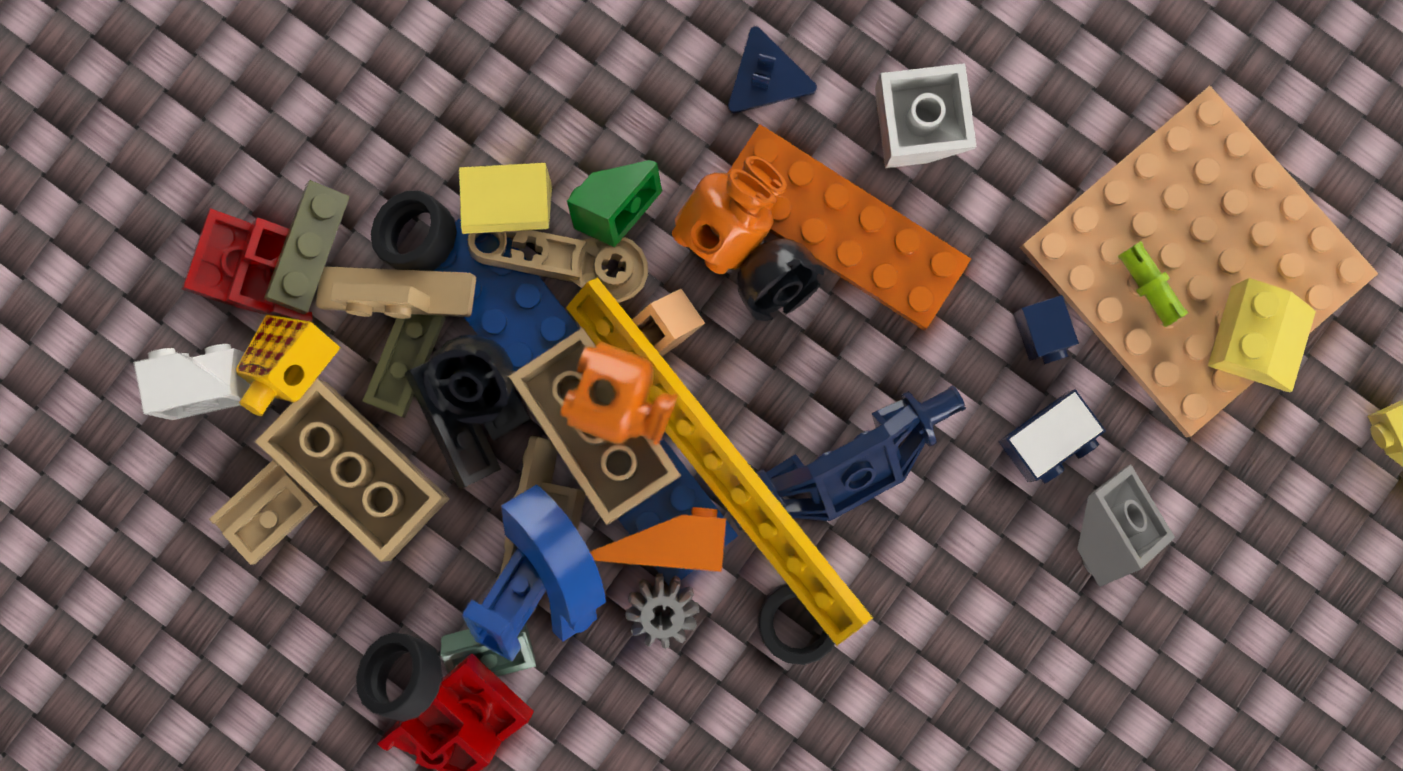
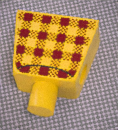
(283, 361)

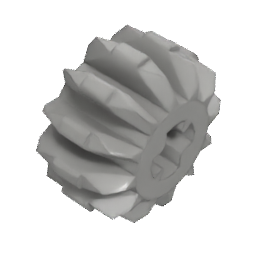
(661, 627)

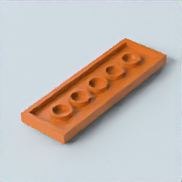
(857, 233)

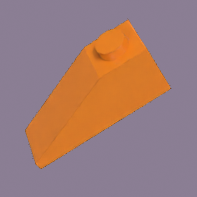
(681, 542)

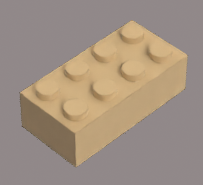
(352, 470)
(609, 473)

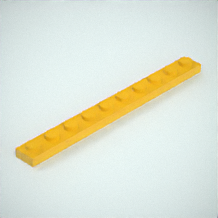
(729, 473)

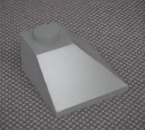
(1121, 528)

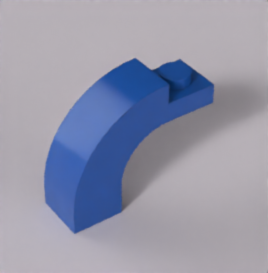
(560, 558)

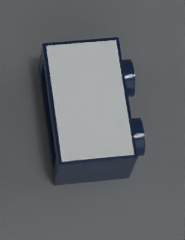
(1053, 437)

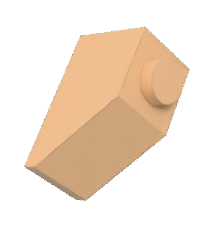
(669, 321)

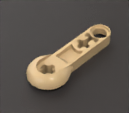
(570, 260)

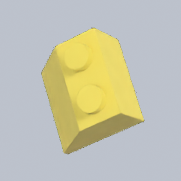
(1262, 334)

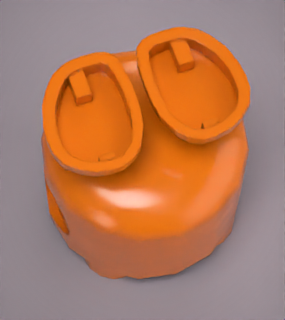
(735, 209)
(629, 411)

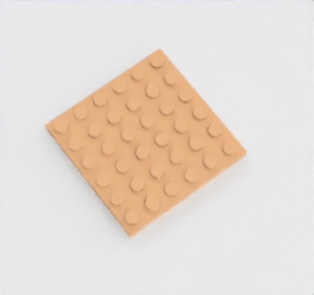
(1209, 217)

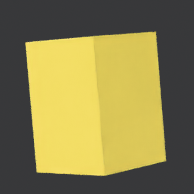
(505, 198)

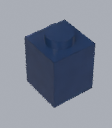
(1046, 330)

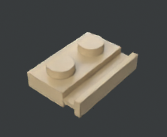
(263, 512)

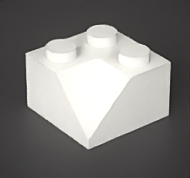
(924, 114)
(187, 386)

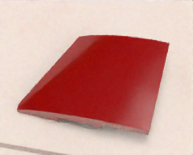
(237, 263)
(463, 722)

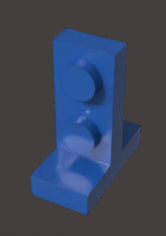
(506, 607)

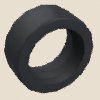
(396, 214)
(780, 650)
(375, 668)

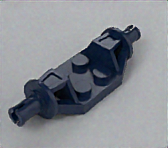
(864, 466)

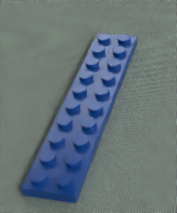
(528, 321)

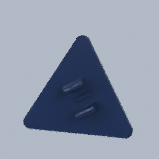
(767, 75)

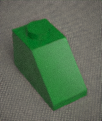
(614, 200)

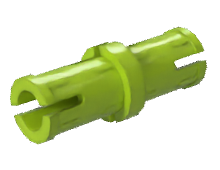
(1153, 284)

